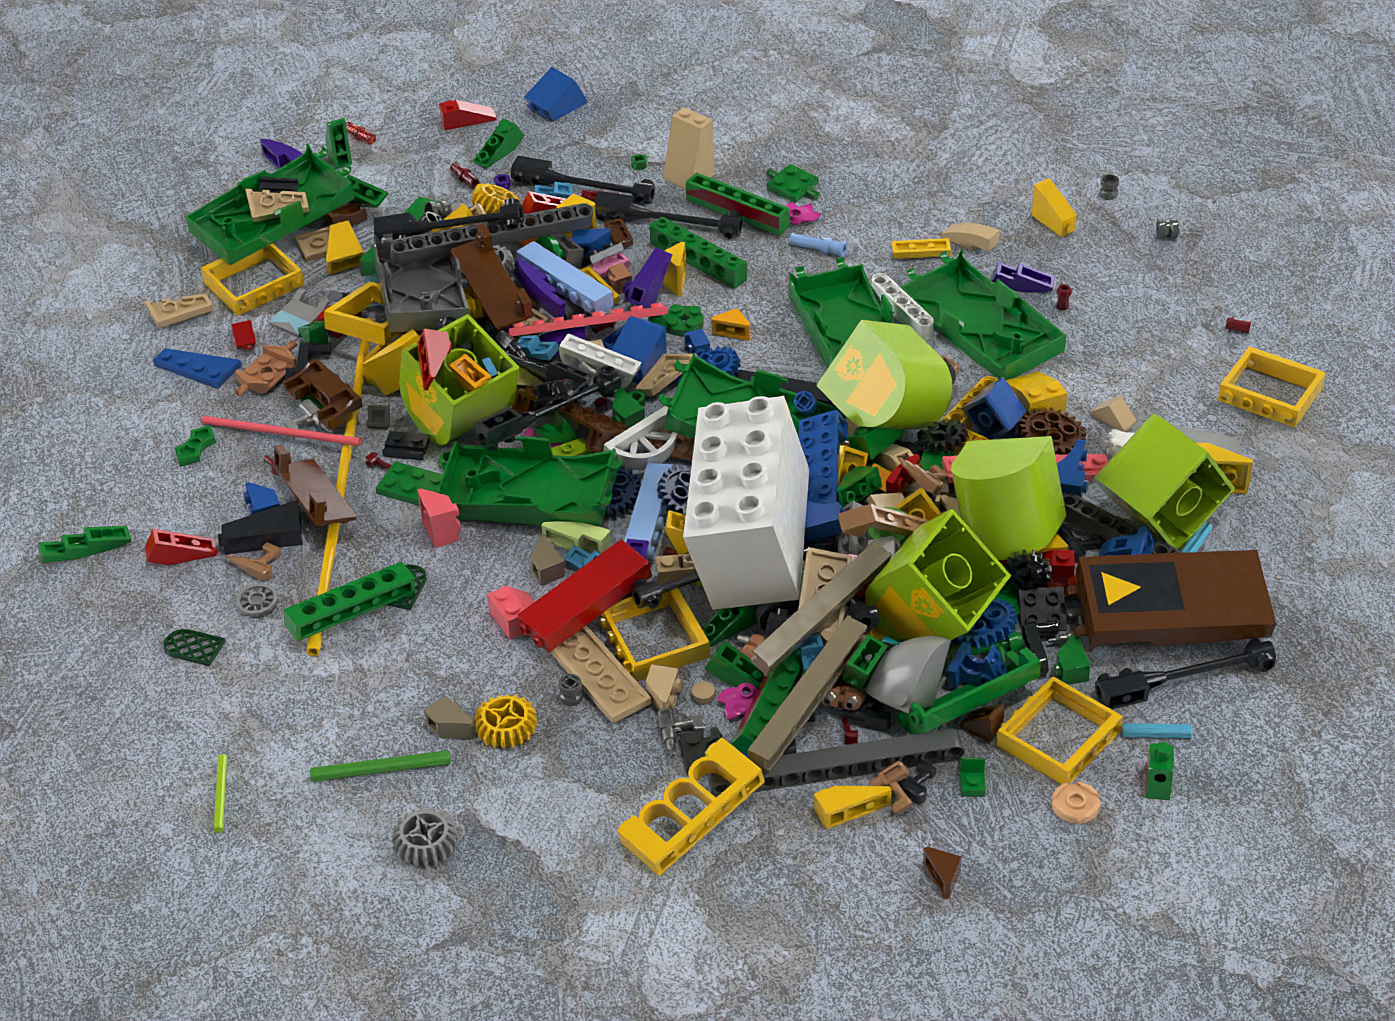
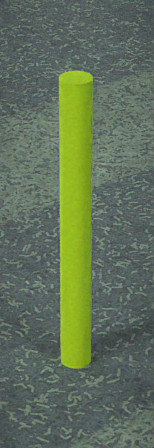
(220, 793)

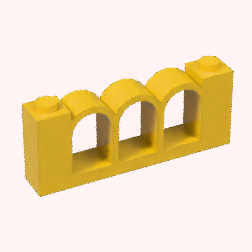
(720, 759)

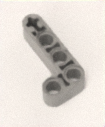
(1223, 441)

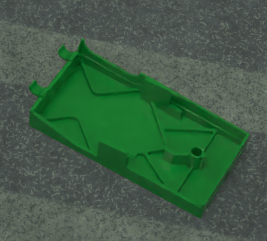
(984, 318)
(529, 484)

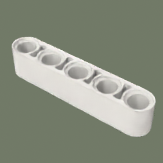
(905, 308)

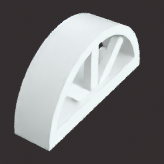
(577, 351)
(638, 434)

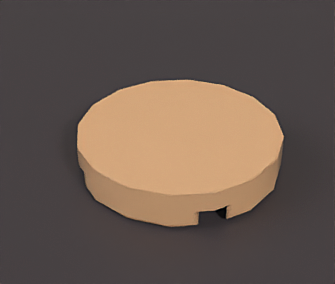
(1076, 802)

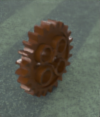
(1055, 424)

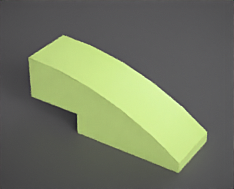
(580, 534)

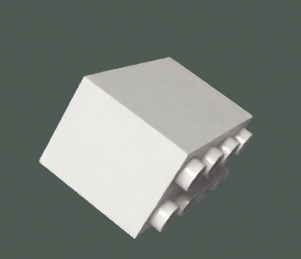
(747, 503)

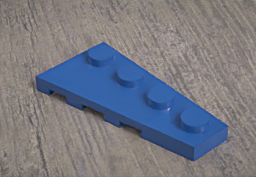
(199, 367)

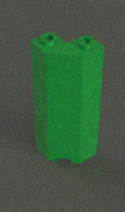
(1019, 672)

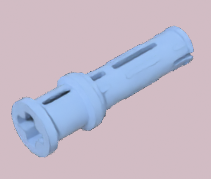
(826, 246)

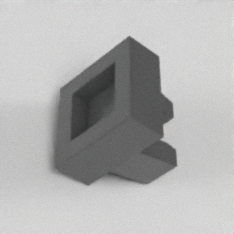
(379, 415)

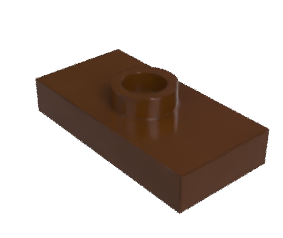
(619, 232)

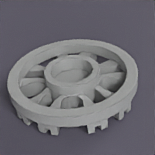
(257, 600)

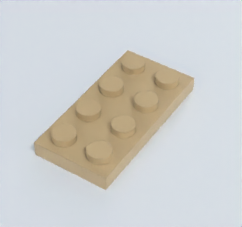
(818, 571)

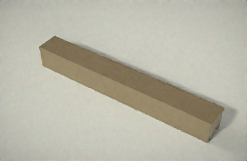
(820, 608)
(807, 694)

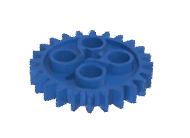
(722, 358)
(992, 625)

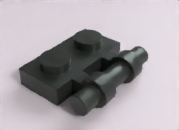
(695, 745)

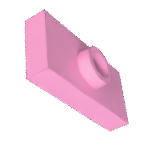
(602, 266)

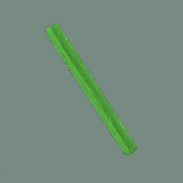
(380, 765)

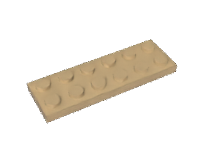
(601, 675)

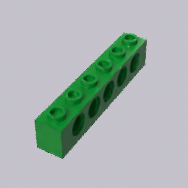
(700, 252)
(349, 601)

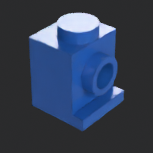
(696, 342)

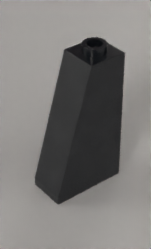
(276, 526)

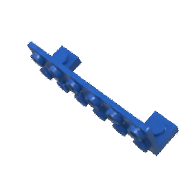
(820, 446)

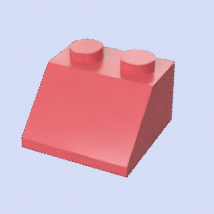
(439, 517)
(505, 605)

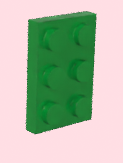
(404, 480)

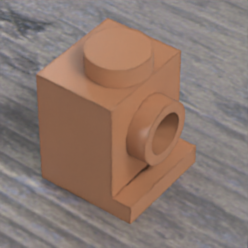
(618, 276)

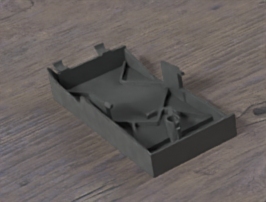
(418, 291)

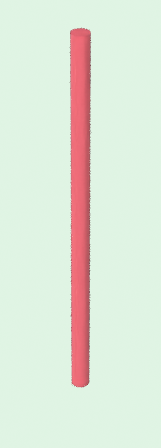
(281, 430)

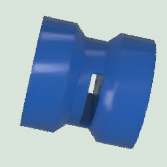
(807, 406)

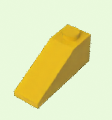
(847, 803)

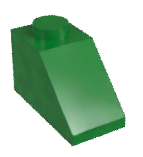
(627, 409)
(1072, 663)

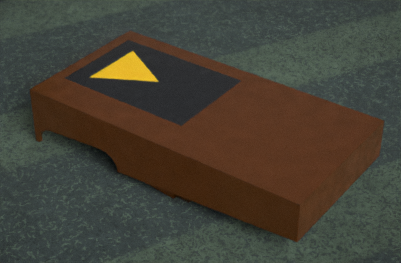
(1173, 598)

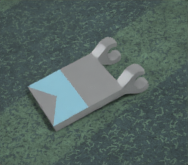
(297, 313)

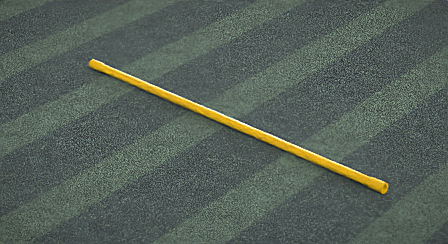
(314, 641)

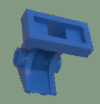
(1129, 545)
(973, 671)

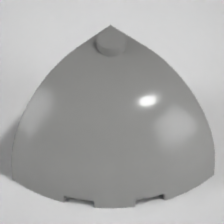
(909, 673)

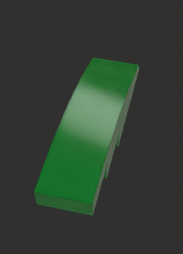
(91, 542)

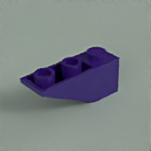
(649, 280)

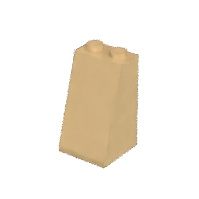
(689, 147)

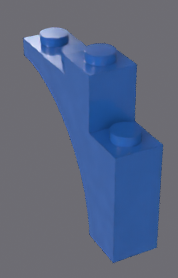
(1072, 471)
(822, 521)

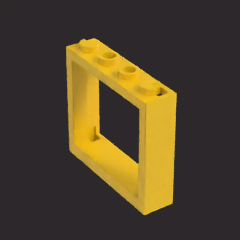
(260, 295)
(342, 320)
(1279, 368)
(677, 658)
(1108, 720)

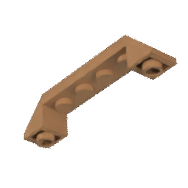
(860, 519)

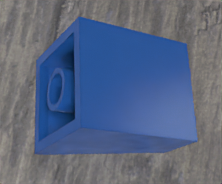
(555, 95)
(641, 342)
(994, 409)

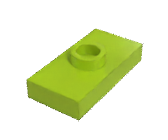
(572, 448)

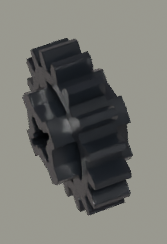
(944, 436)
(1028, 571)

